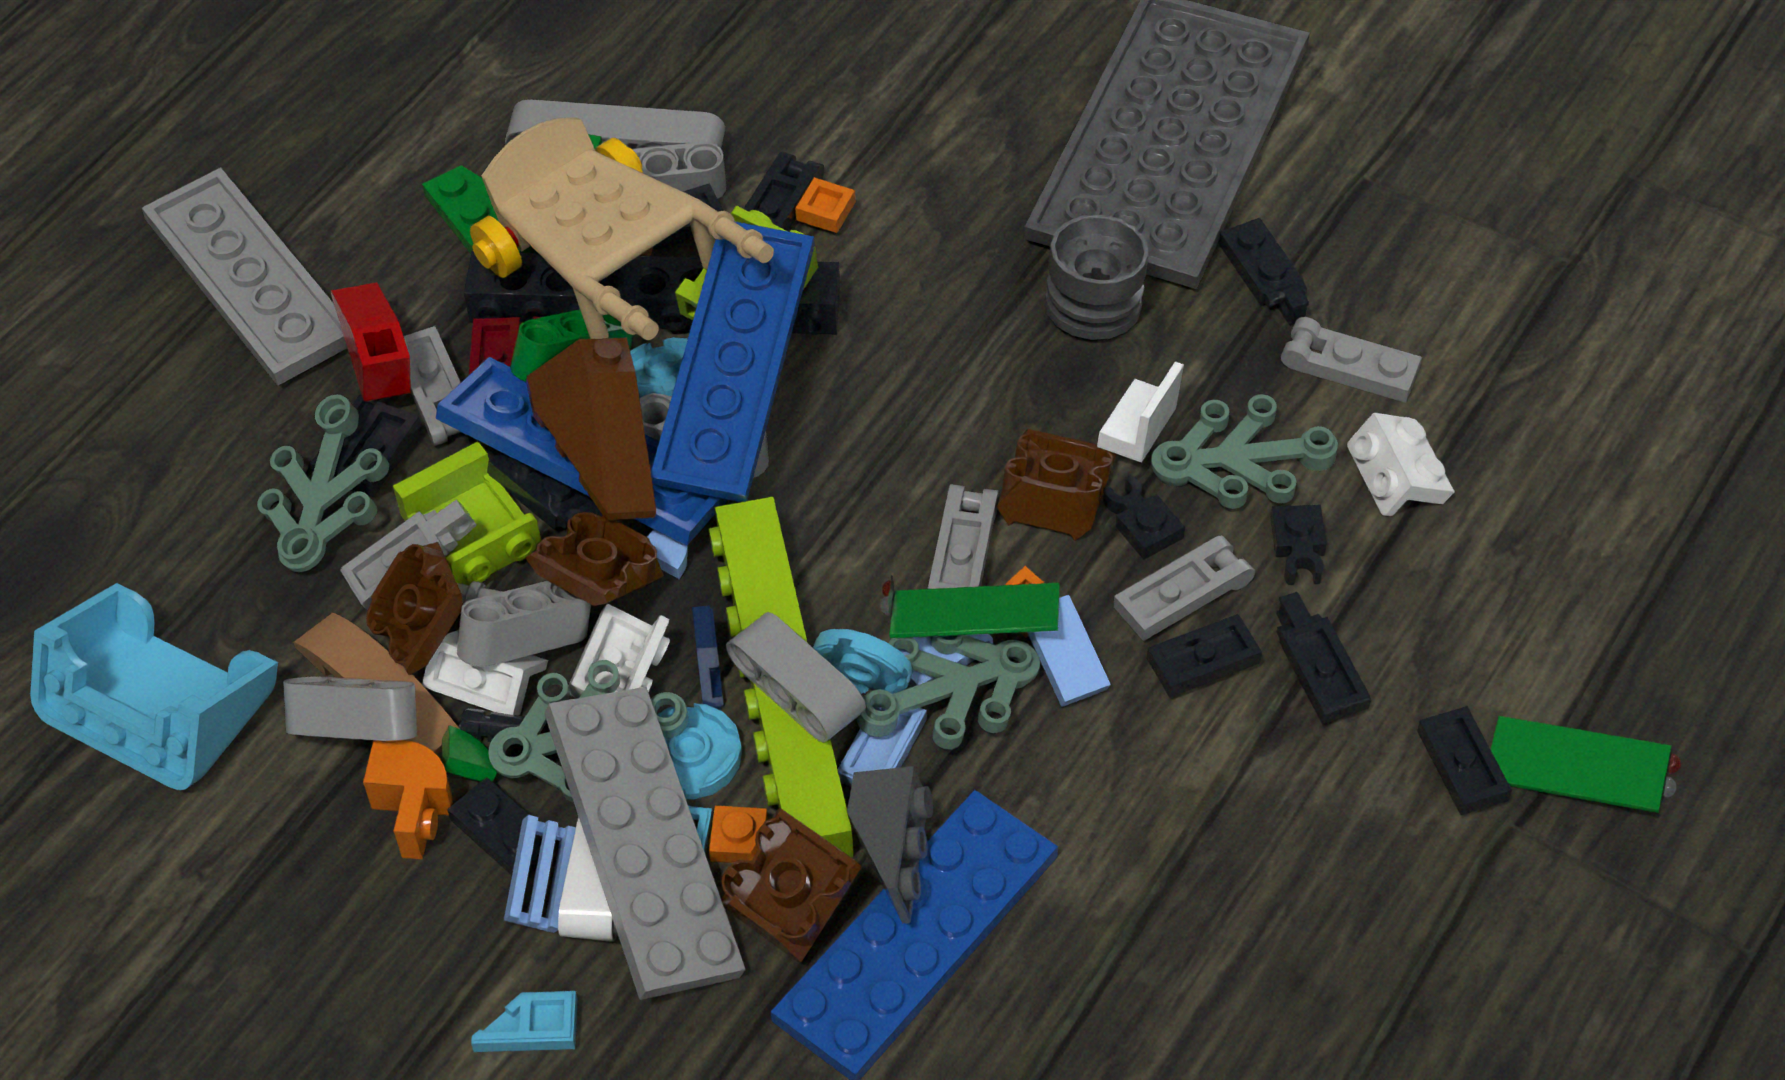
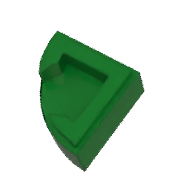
(466, 755)

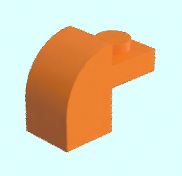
(414, 783)

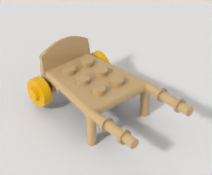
(590, 217)

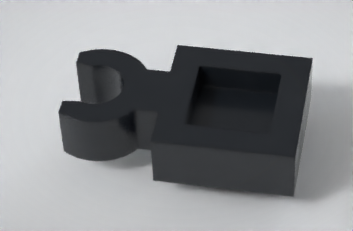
(1144, 523)
(1301, 538)

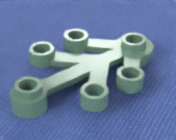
(338, 420)
(1239, 456)
(954, 681)
(538, 745)

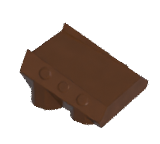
(1054, 483)
(597, 559)
(415, 605)
(788, 884)

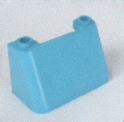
(137, 696)

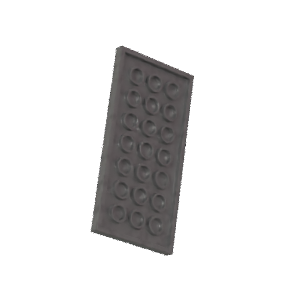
(1173, 131)

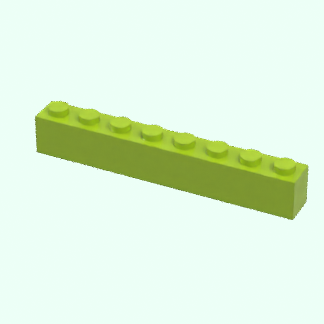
(760, 581)

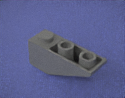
(890, 819)

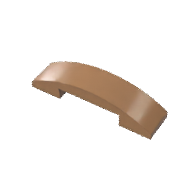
(348, 652)

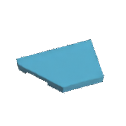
(532, 1023)

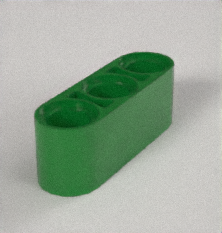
(547, 336)

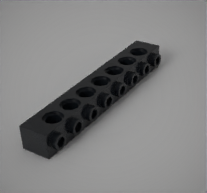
(645, 281)

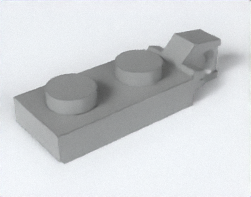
(370, 566)

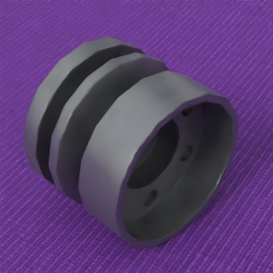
(1096, 276)

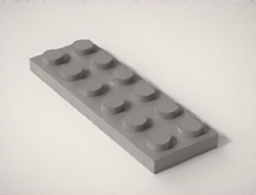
(248, 275)
(644, 843)

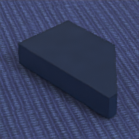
(707, 656)

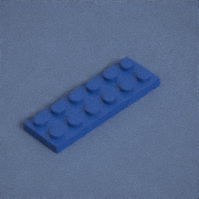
(732, 367)
(498, 412)
(887, 970)

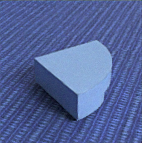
(670, 553)

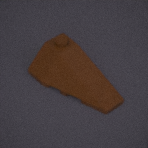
(595, 415)

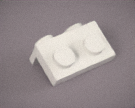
(1398, 463)
(627, 644)

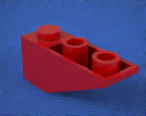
(373, 341)

